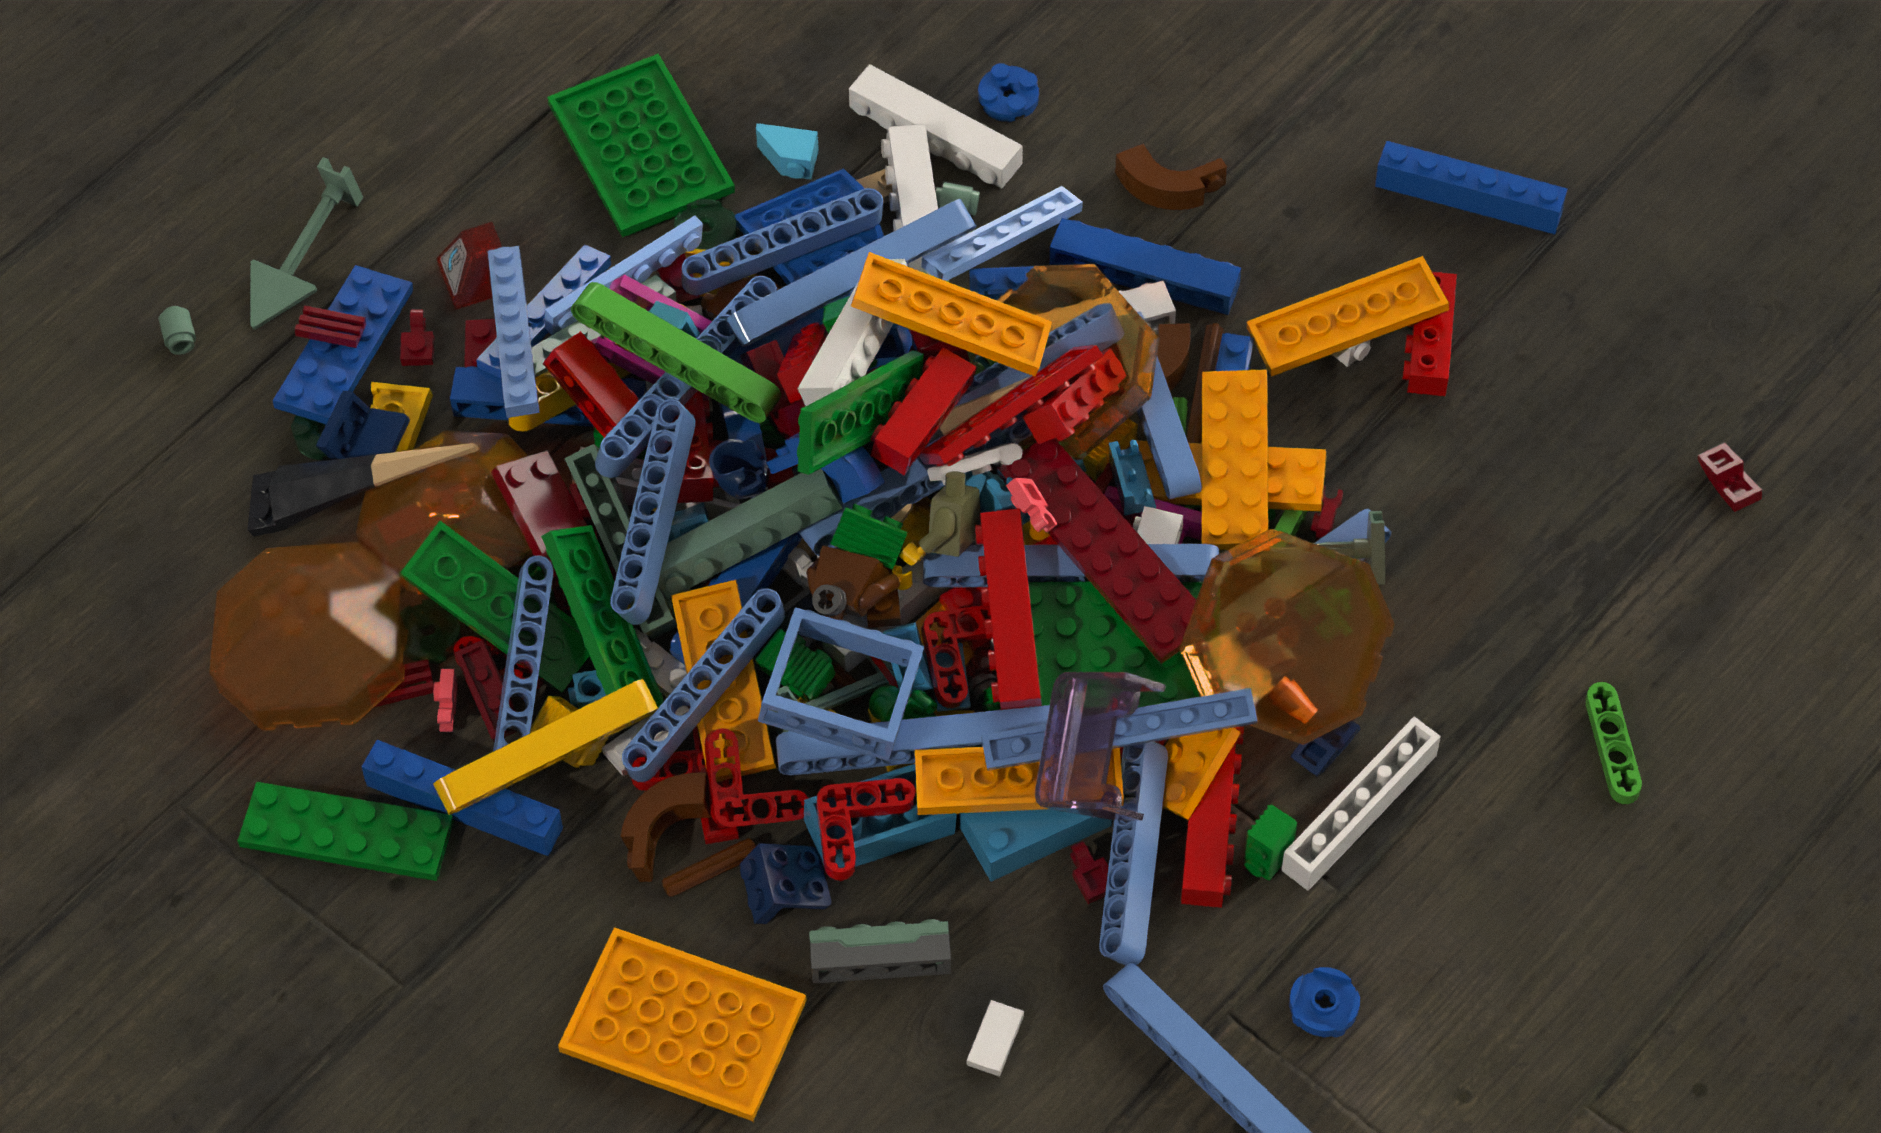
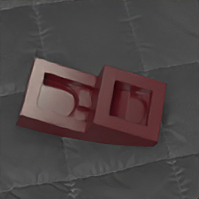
(1726, 474)

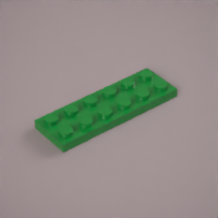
(852, 413)
(588, 589)
(484, 599)
(346, 831)

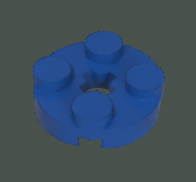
(1008, 78)
(1321, 1021)

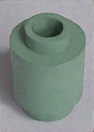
(952, 192)
(177, 330)

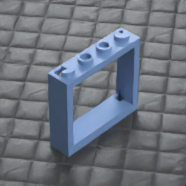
(832, 726)

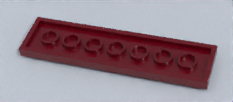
(1107, 549)

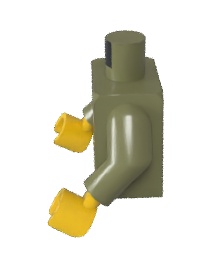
(951, 523)

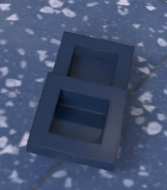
(1322, 751)

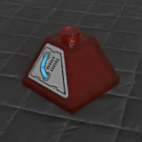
(466, 265)

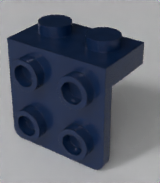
(360, 430)
(782, 878)

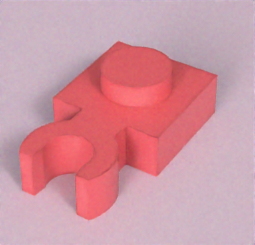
(1030, 500)
(446, 694)

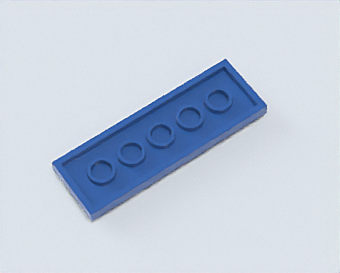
(330, 368)

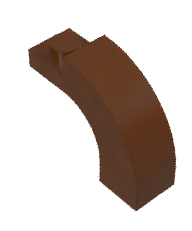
(1167, 187)
(1174, 351)
(655, 810)

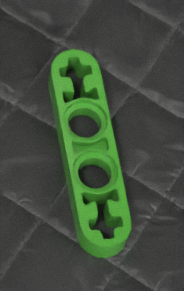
(1613, 742)

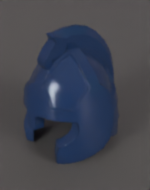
(740, 468)

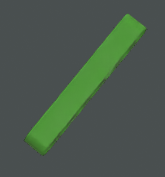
(676, 352)

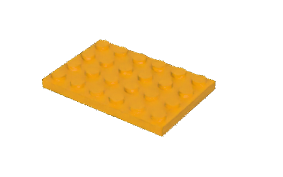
(683, 1024)

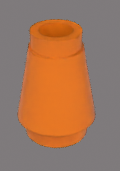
(1291, 699)

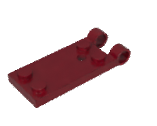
(539, 505)

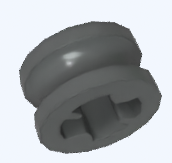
(839, 600)

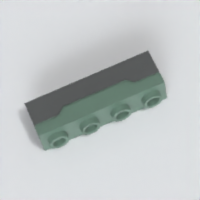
(880, 951)

